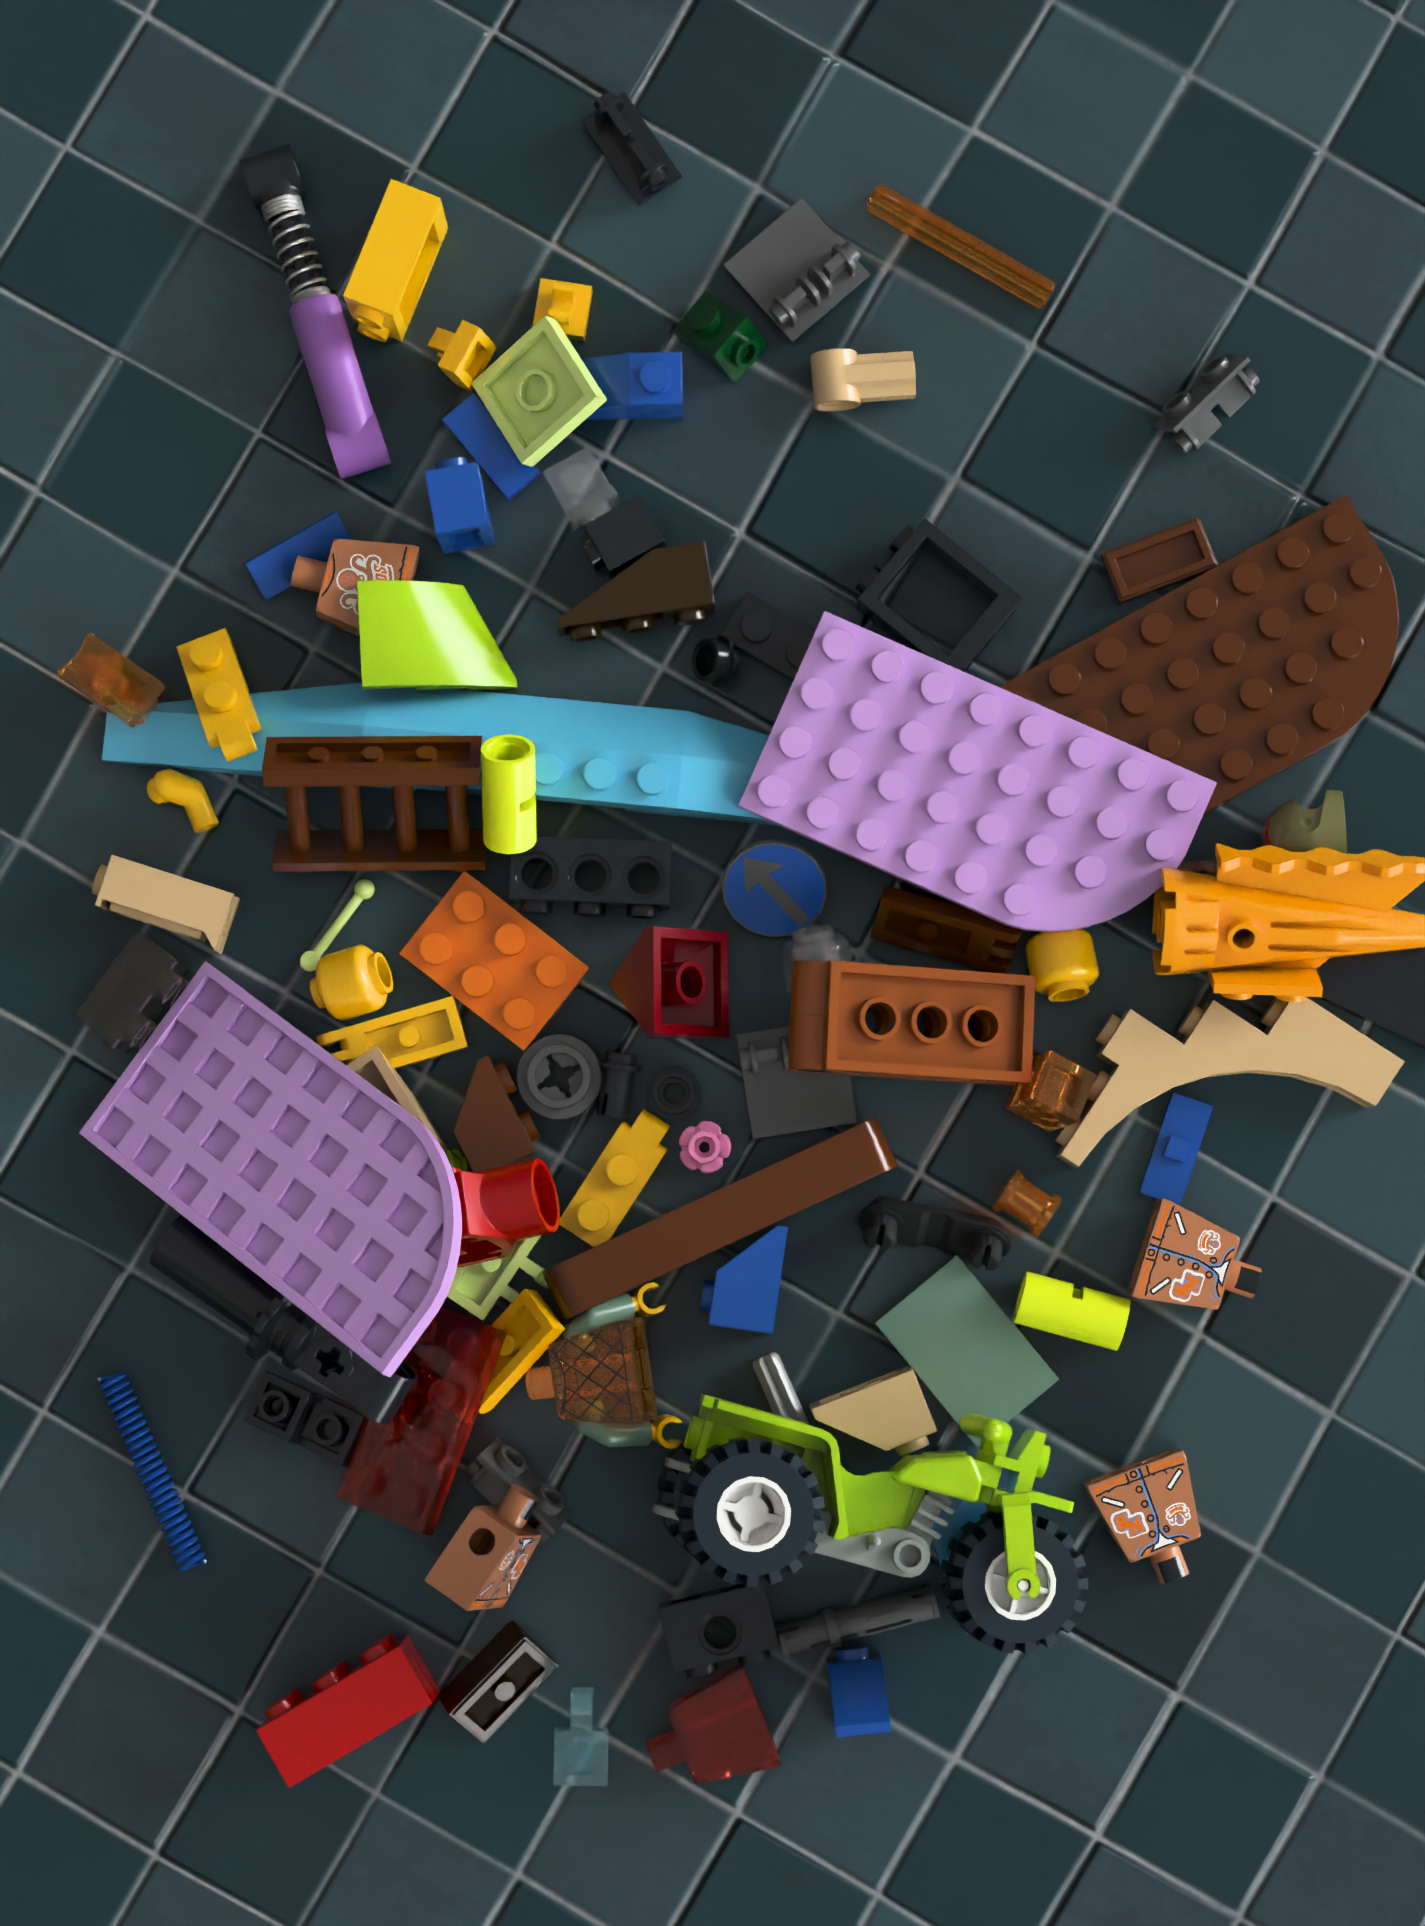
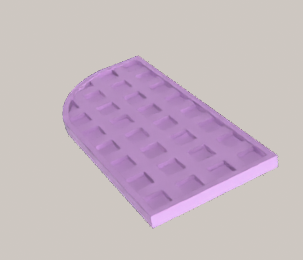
(969, 787)
(290, 1166)

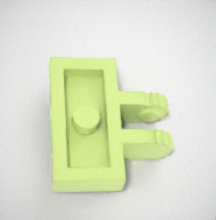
(482, 1284)

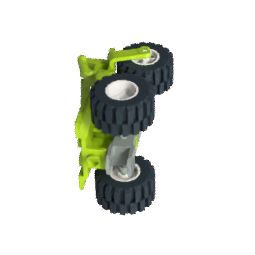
(766, 1490)

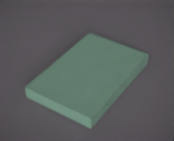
(966, 1347)

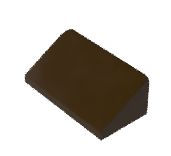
(497, 1681)

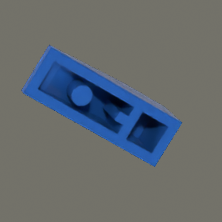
(638, 385)

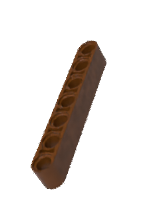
(719, 1218)

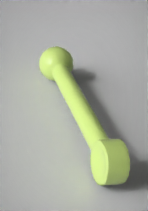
(364, 890)

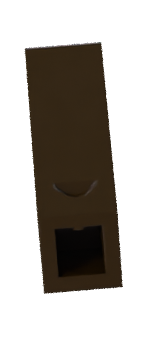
(655, 588)

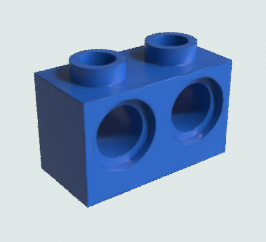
(459, 505)

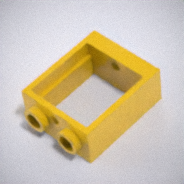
(395, 261)

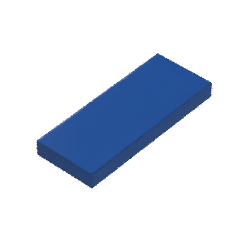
(488, 447)
(274, 566)
(1175, 1148)

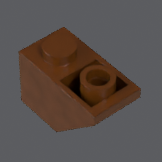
(488, 1122)

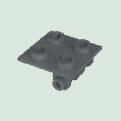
(797, 270)
(789, 1100)

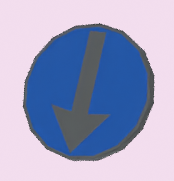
(774, 887)

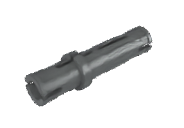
(857, 1621)

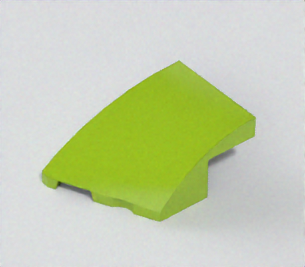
(426, 639)

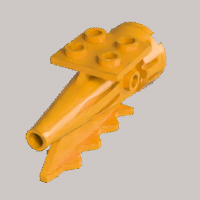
(1281, 916)

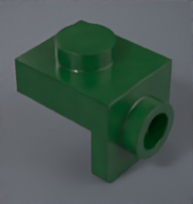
(721, 335)

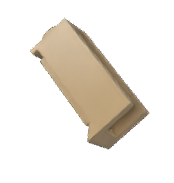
(165, 900)

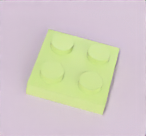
(538, 391)

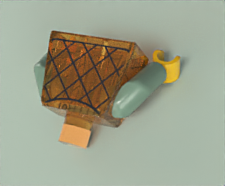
(605, 1375)

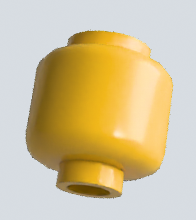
(1062, 964)
(351, 982)

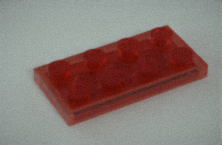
(410, 1463)

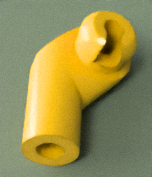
(185, 791)

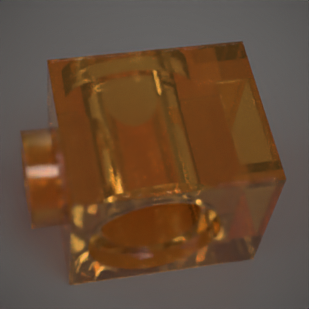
(1055, 1093)

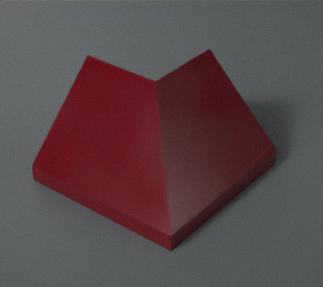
(676, 983)

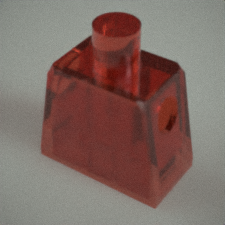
(717, 1731)

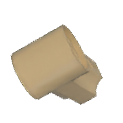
(846, 379)

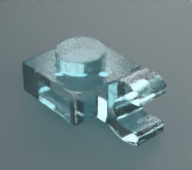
(581, 1749)

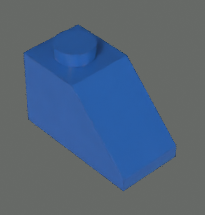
(748, 1286)
(857, 1692)

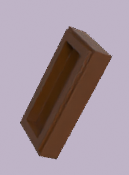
(1158, 560)

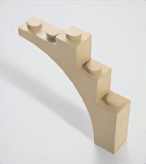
(1297, 1043)

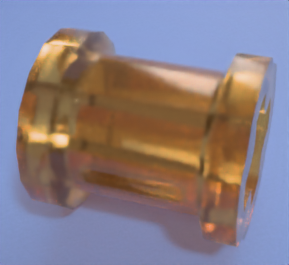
(1027, 1203)

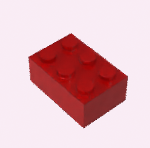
(347, 1708)

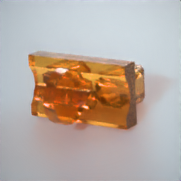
(112, 681)

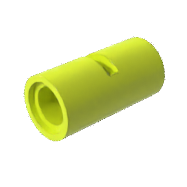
(508, 794)
(1071, 1312)

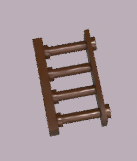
(375, 762)

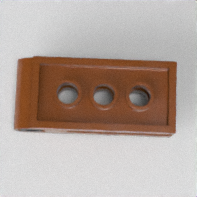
(833, 1038)

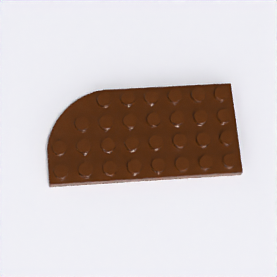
(1243, 660)

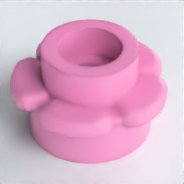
(705, 1132)

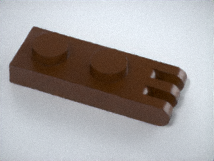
(944, 930)

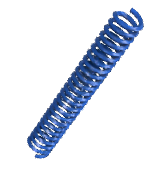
(152, 1471)

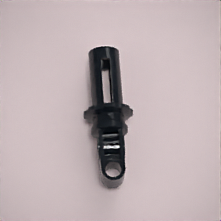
(275, 1322)

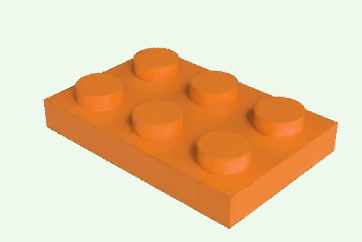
(494, 961)

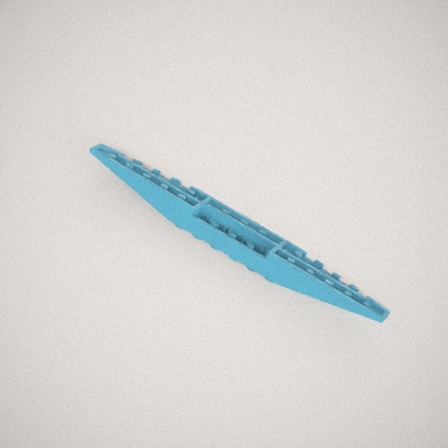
(582, 748)

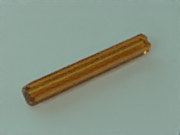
(960, 246)

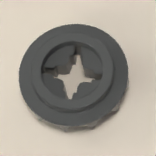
(535, 1068)

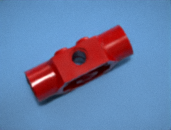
(503, 1208)

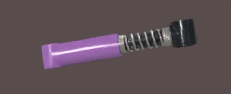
(316, 317)

